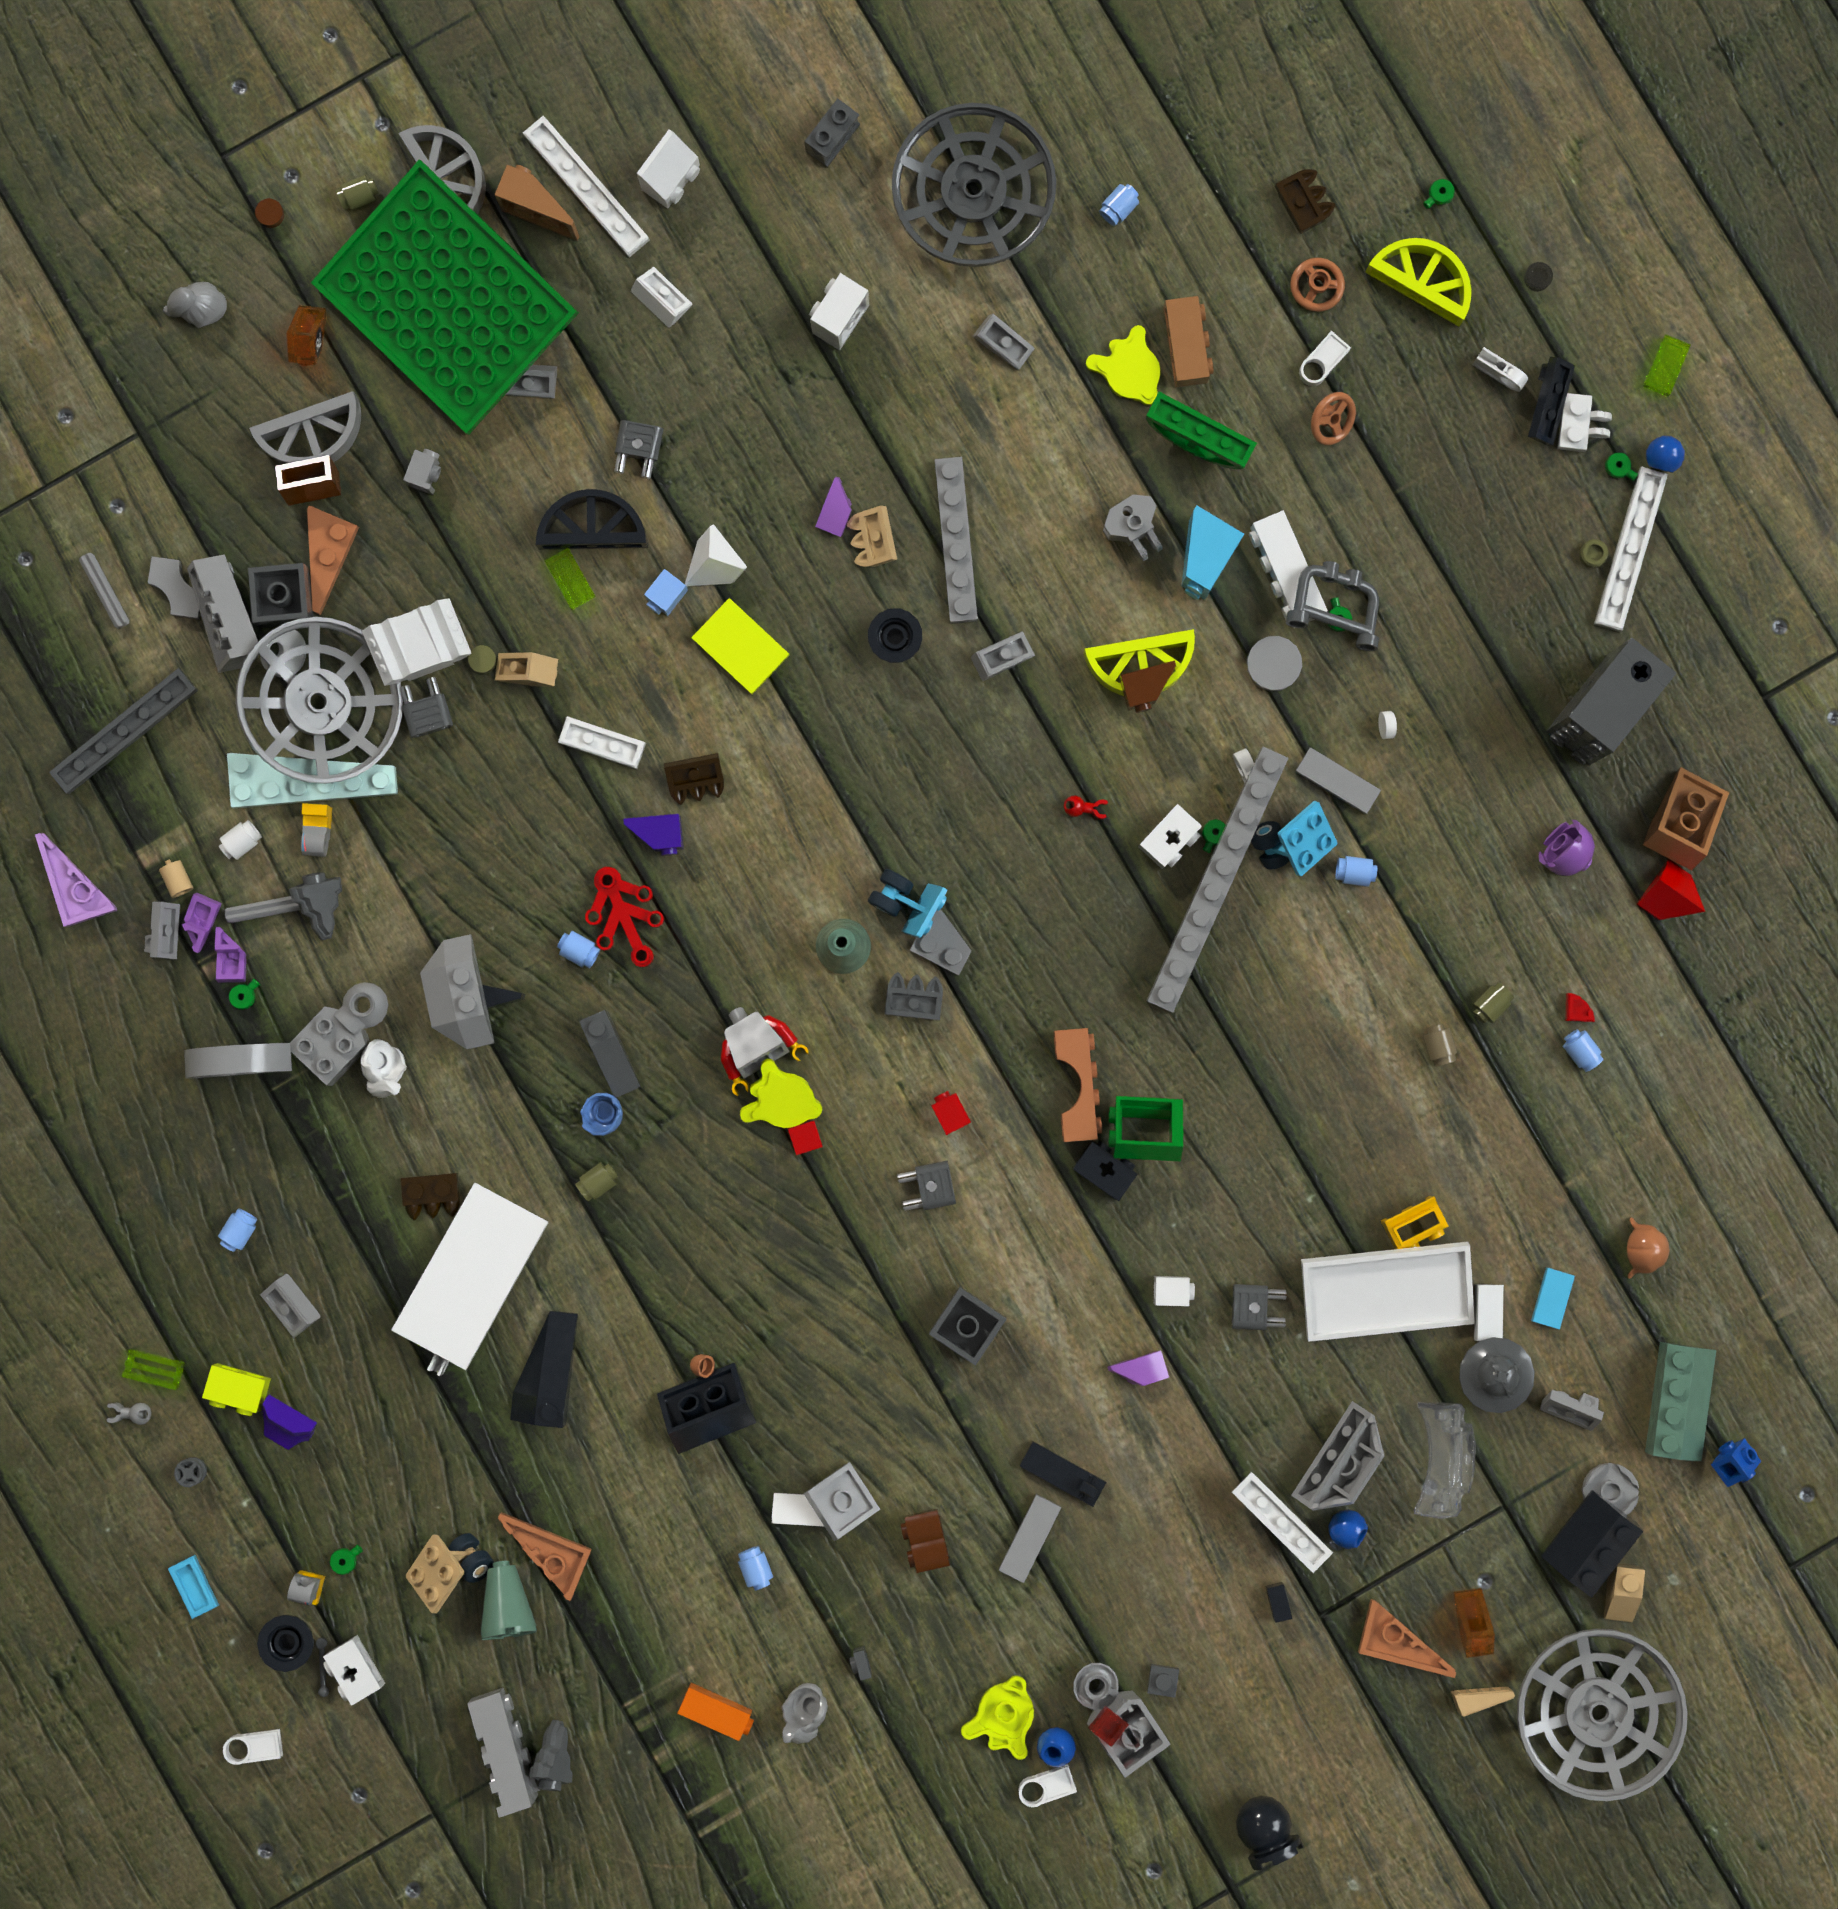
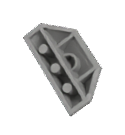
(456, 994)
(1343, 1462)

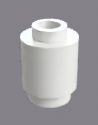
(239, 840)

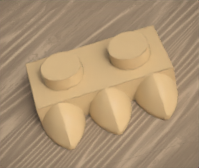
(874, 537)

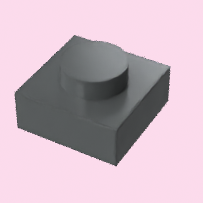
(860, 1663)
(1163, 1680)

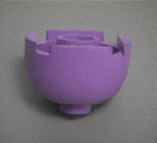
(1568, 849)

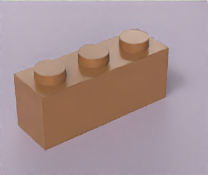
(1187, 341)

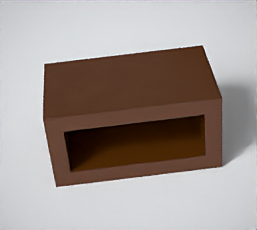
(308, 480)

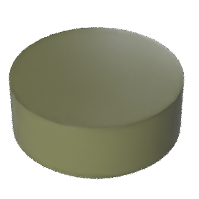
(1593, 553)
(482, 659)

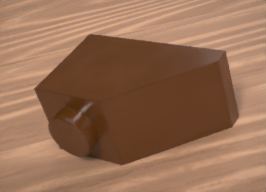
(1145, 685)

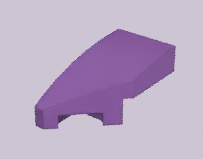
(200, 919)
(230, 959)
(1142, 1369)

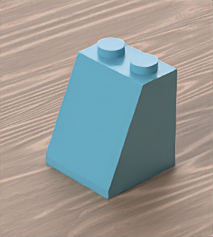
(1207, 552)

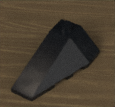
(545, 1382)

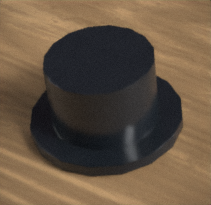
(895, 635)
(285, 1643)

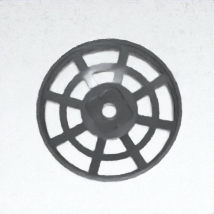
(974, 169)

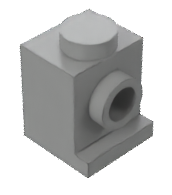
(423, 471)

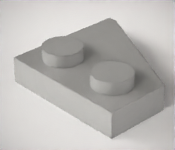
(943, 945)

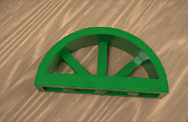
(1199, 433)

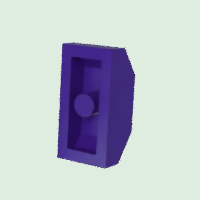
(285, 1424)

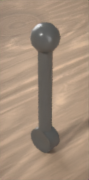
(321, 1643)

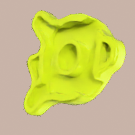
(1130, 369)
(782, 1098)
(1004, 1716)

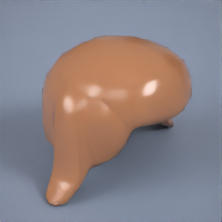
(1646, 1249)

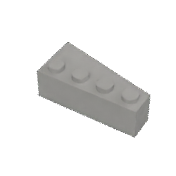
(222, 612)
(503, 1751)

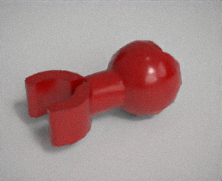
(1078, 807)

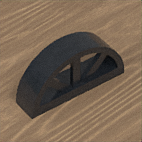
(591, 540)

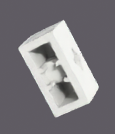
(1155, 843)
(353, 1655)

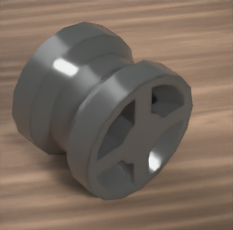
(186, 1476)

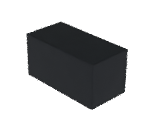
(1278, 1602)

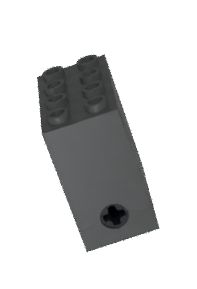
(1610, 702)

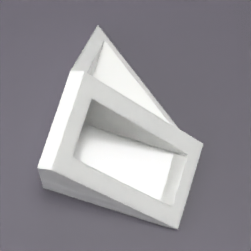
(714, 561)

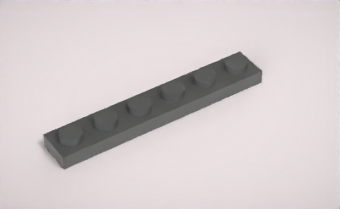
(123, 731)

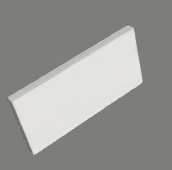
(470, 1276)
(1388, 1291)

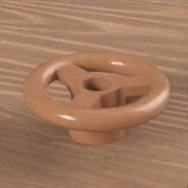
(1324, 277)
(1331, 416)

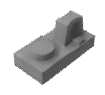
(165, 927)
(1579, 1412)

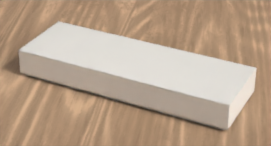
(602, 742)

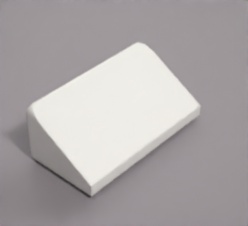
(660, 296)
(1488, 1311)
(793, 1510)

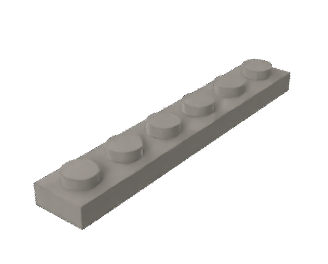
(956, 540)

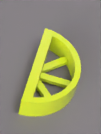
(1416, 289)
(1140, 647)

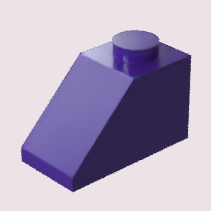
(659, 832)

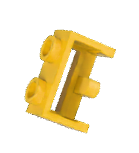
(1411, 1214)

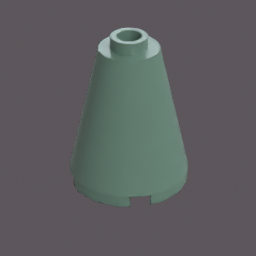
(851, 956)
(505, 1604)

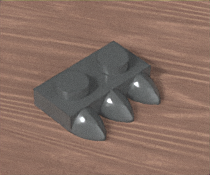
(914, 1001)

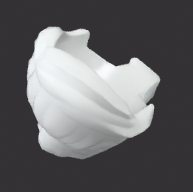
(382, 1068)

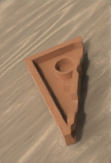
(328, 548)
(557, 1556)
(1392, 1641)

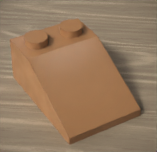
(527, 199)
(1686, 819)

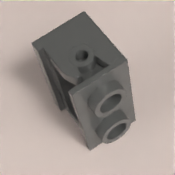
(832, 133)

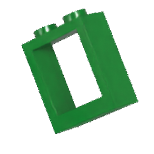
(1153, 1109)

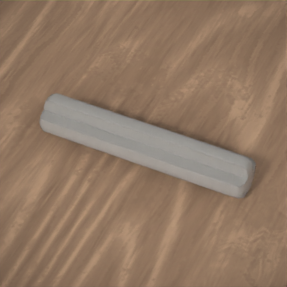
(104, 590)
(260, 909)

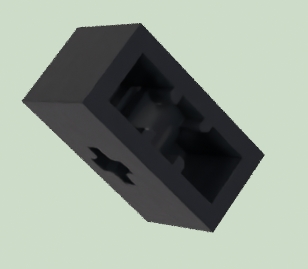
(1114, 1184)

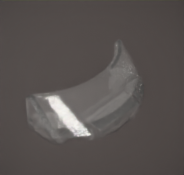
(1450, 1460)

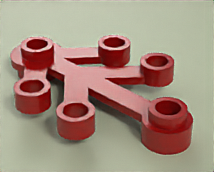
(621, 912)

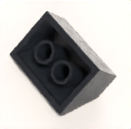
(706, 1408)
(1592, 1543)

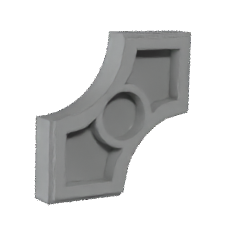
(168, 577)

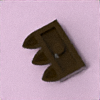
(1302, 200)
(694, 775)
(430, 1192)

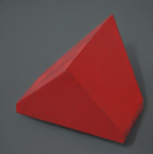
(1671, 894)

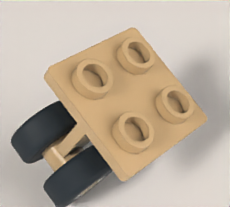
(441, 1568)

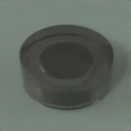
(1538, 276)

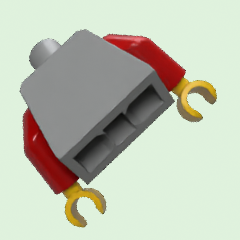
(751, 1042)

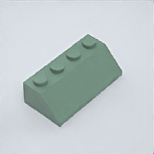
(1680, 1402)

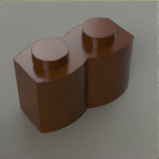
(926, 1541)

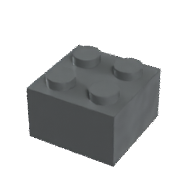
(280, 594)
(967, 1325)

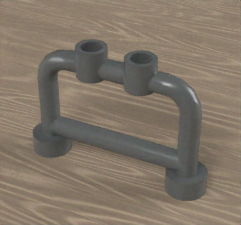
(1352, 581)

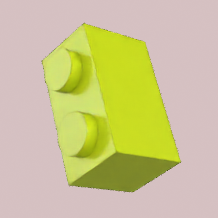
(236, 1389)

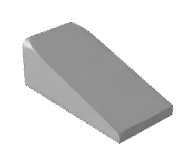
(1003, 341)
(1002, 656)

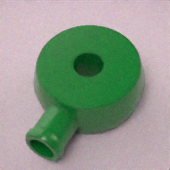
(1436, 197)
(1625, 466)
(1340, 611)
(1209, 837)
(249, 995)
(349, 1557)

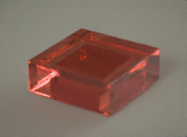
(1108, 1726)

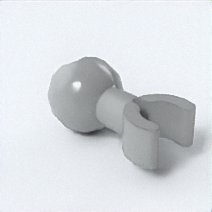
(136, 1413)

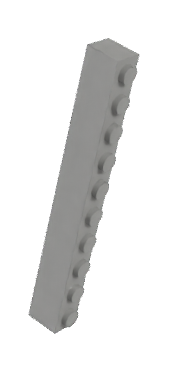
(1217, 879)

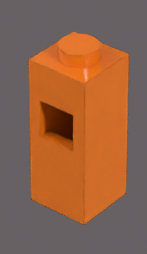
(716, 1712)

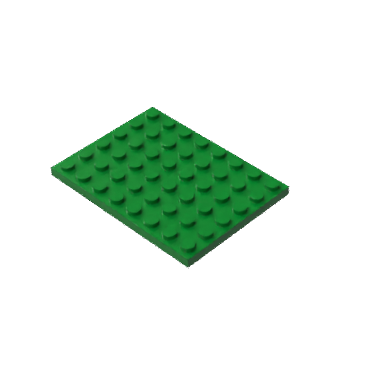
(444, 297)

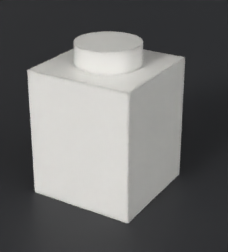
(1173, 1291)

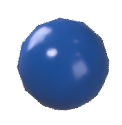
(1665, 454)
(1347, 1529)
(1056, 1747)

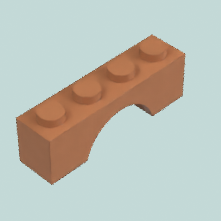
(1074, 1048)

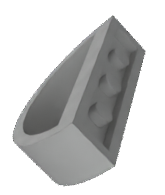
(438, 135)
(305, 418)
(237, 1060)

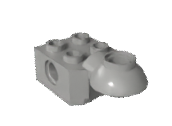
(338, 1036)
(1141, 1738)

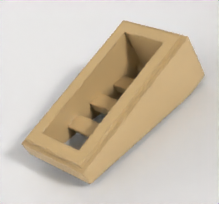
(1475, 1700)

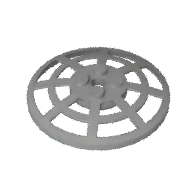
(298, 706)
(1615, 1724)

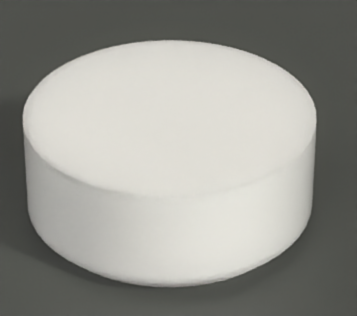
(1387, 725)

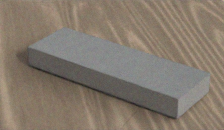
(1338, 780)
(1030, 1538)

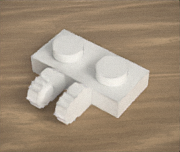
(1575, 423)

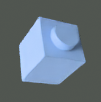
(665, 593)

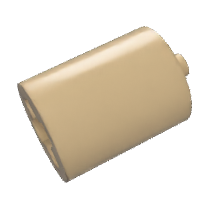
(176, 878)

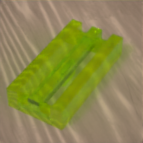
(129, 1364)

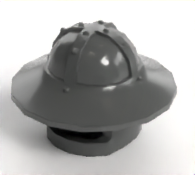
(1496, 1375)

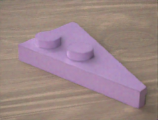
(73, 892)

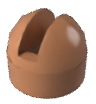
(702, 1365)

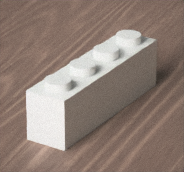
(1283, 560)

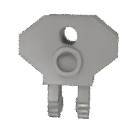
(1133, 527)

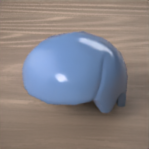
(601, 1114)

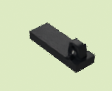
(1556, 381)
(1062, 1473)

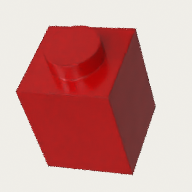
(950, 1112)

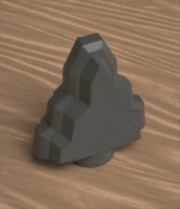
(318, 901)
(553, 1760)

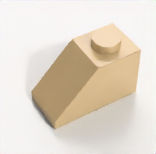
(526, 669)
(1624, 1592)

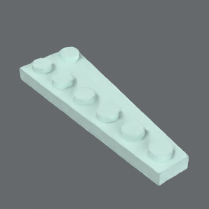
(258, 784)

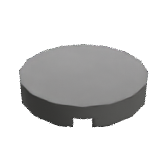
(1274, 663)
(1613, 1484)

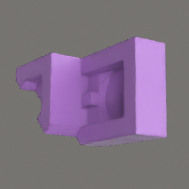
(835, 510)

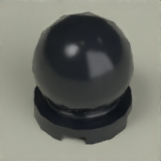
(1266, 1829)

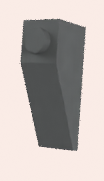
(610, 1053)

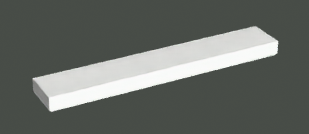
(586, 186)
(1630, 549)

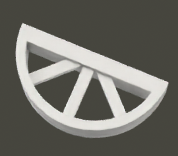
(1282, 1522)

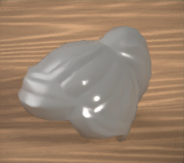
(197, 304)
(803, 1713)

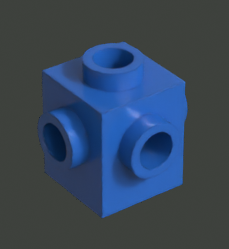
(1736, 1462)

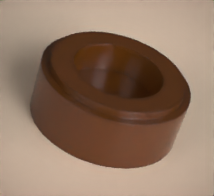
(269, 213)

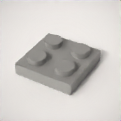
(841, 1501)

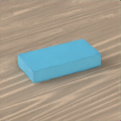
(1552, 1298)
(193, 1586)

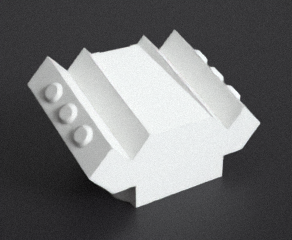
(417, 642)

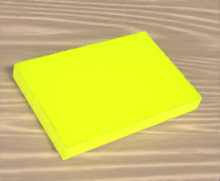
(740, 646)

